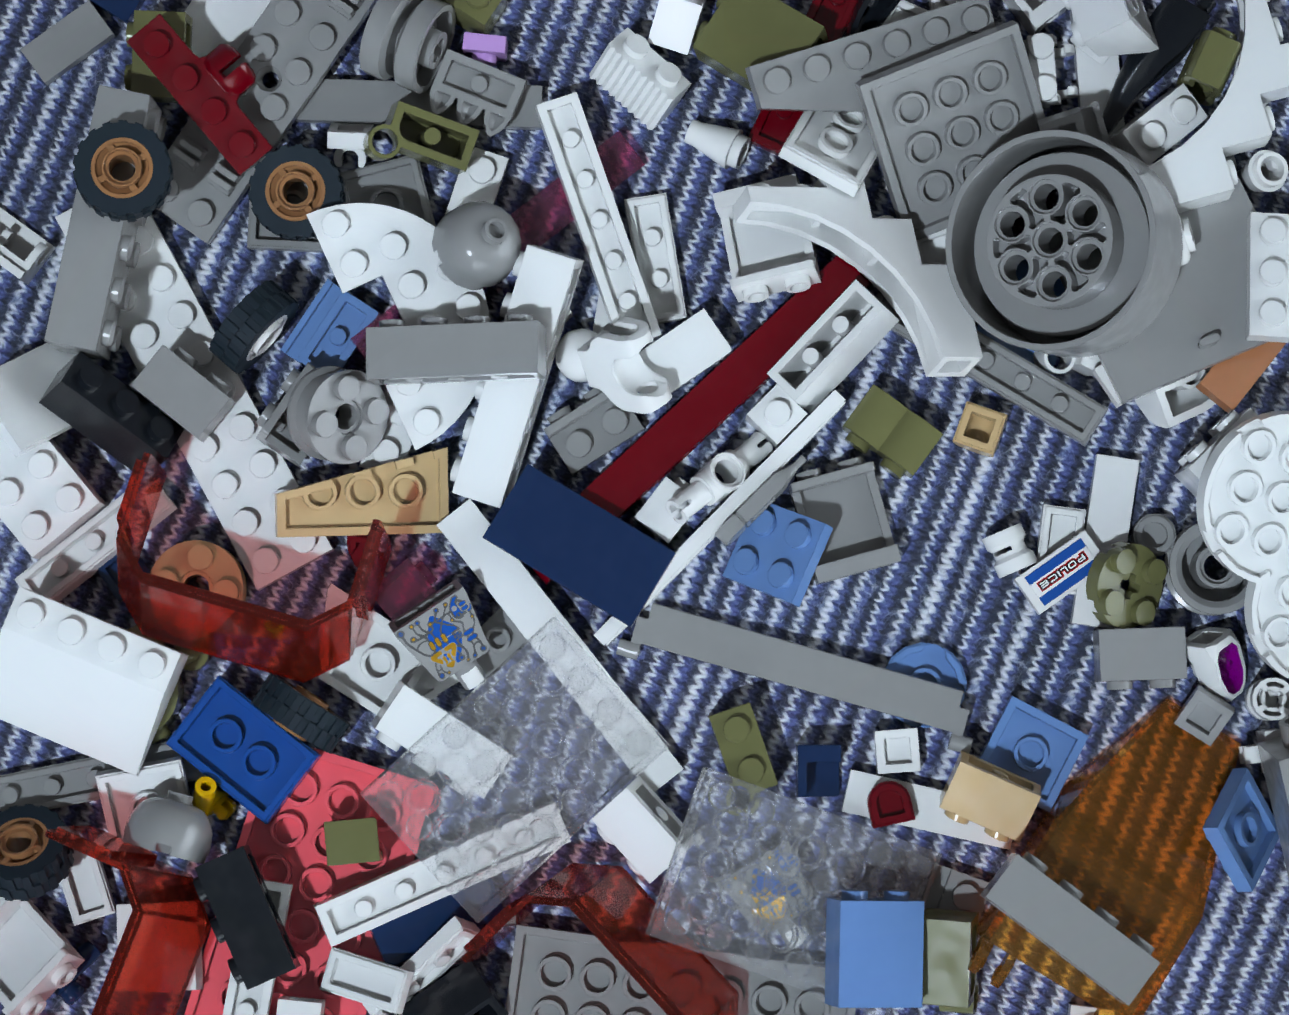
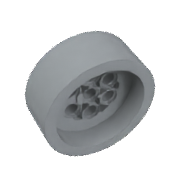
(1133, 230)

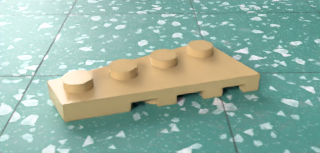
(402, 493)

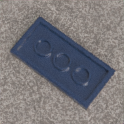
(579, 545)

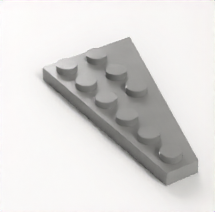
(827, 73)

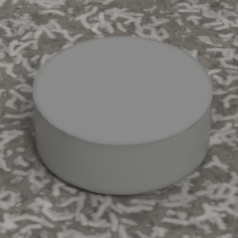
(1155, 533)

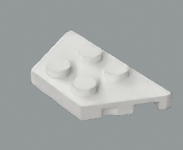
(378, 663)

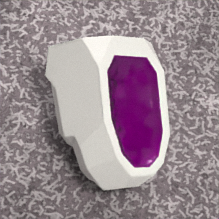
(1217, 661)

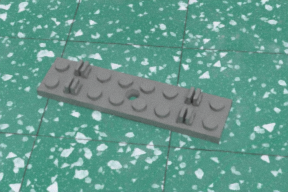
(299, 45)

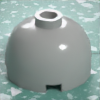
(477, 244)
(170, 827)

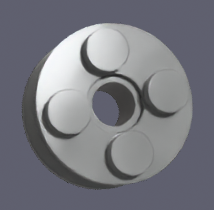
(360, 418)
(1192, 586)

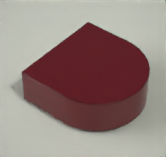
(889, 804)

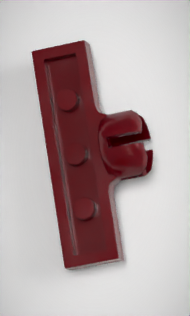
(204, 90)

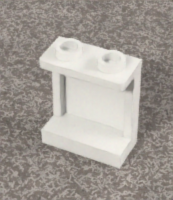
(763, 257)
(32, 958)

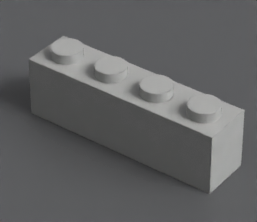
(456, 351)
(1070, 928)

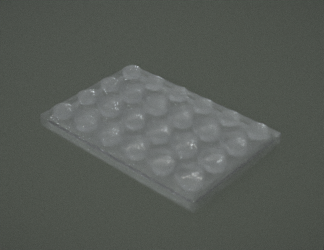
(515, 769)
(758, 877)

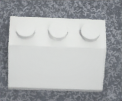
(1112, 26)

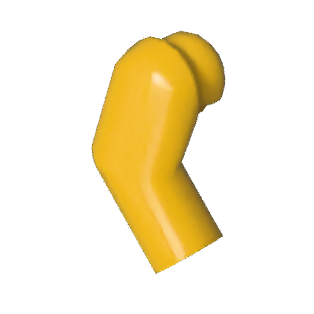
(212, 800)

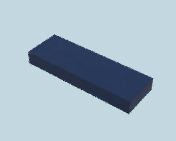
(407, 934)

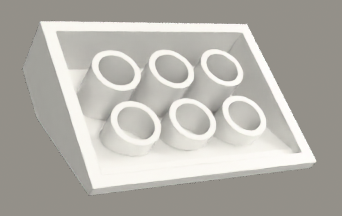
(84, 680)

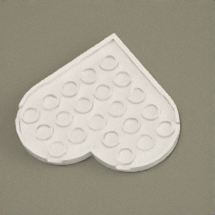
(1246, 525)

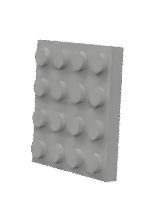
(945, 116)

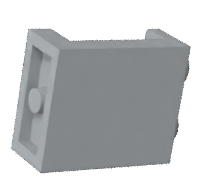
(855, 511)

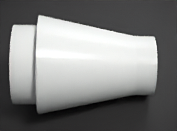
(720, 143)
(1264, 172)

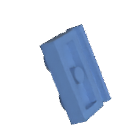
(327, 327)

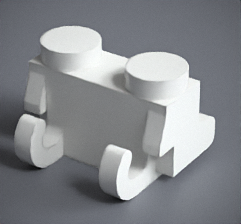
(1042, 62)

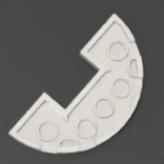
(388, 242)

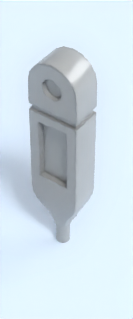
(758, 503)

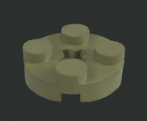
(1145, 587)

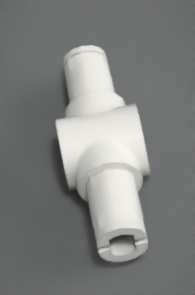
(708, 489)

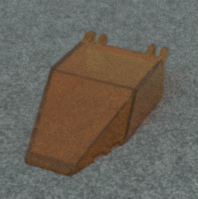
(1133, 846)

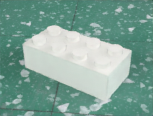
(44, 497)

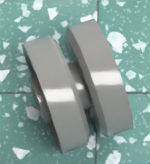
(407, 41)

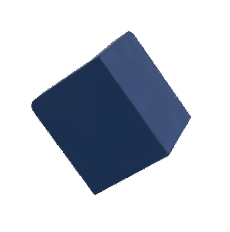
(817, 770)

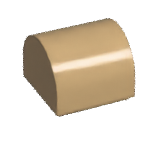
(980, 429)

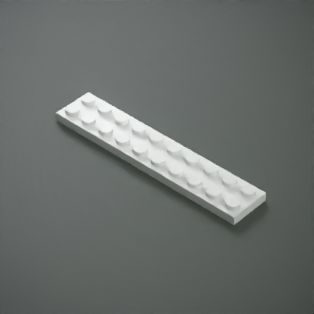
(231, 464)

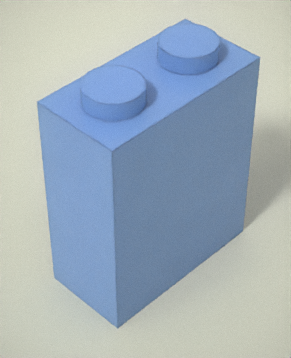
(874, 950)

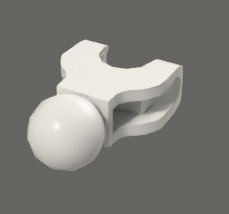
(614, 365)

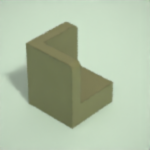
(352, 841)

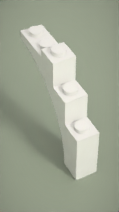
(1198, 169)
(885, 255)

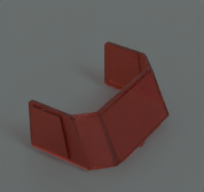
(230, 626)
(619, 915)
(161, 933)

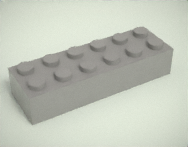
(99, 250)

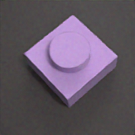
(485, 47)

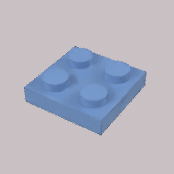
(778, 554)
(1034, 748)
(1242, 830)

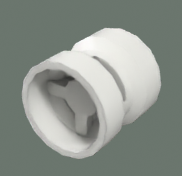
(1015, 559)
(1262, 701)

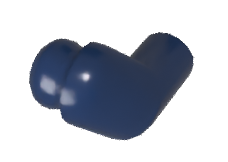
(73, 990)

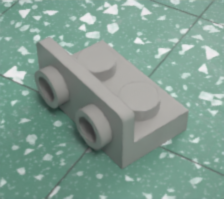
(590, 430)

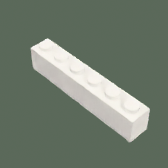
(509, 408)

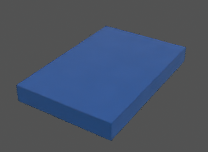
(243, 749)

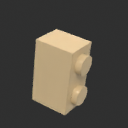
(989, 797)

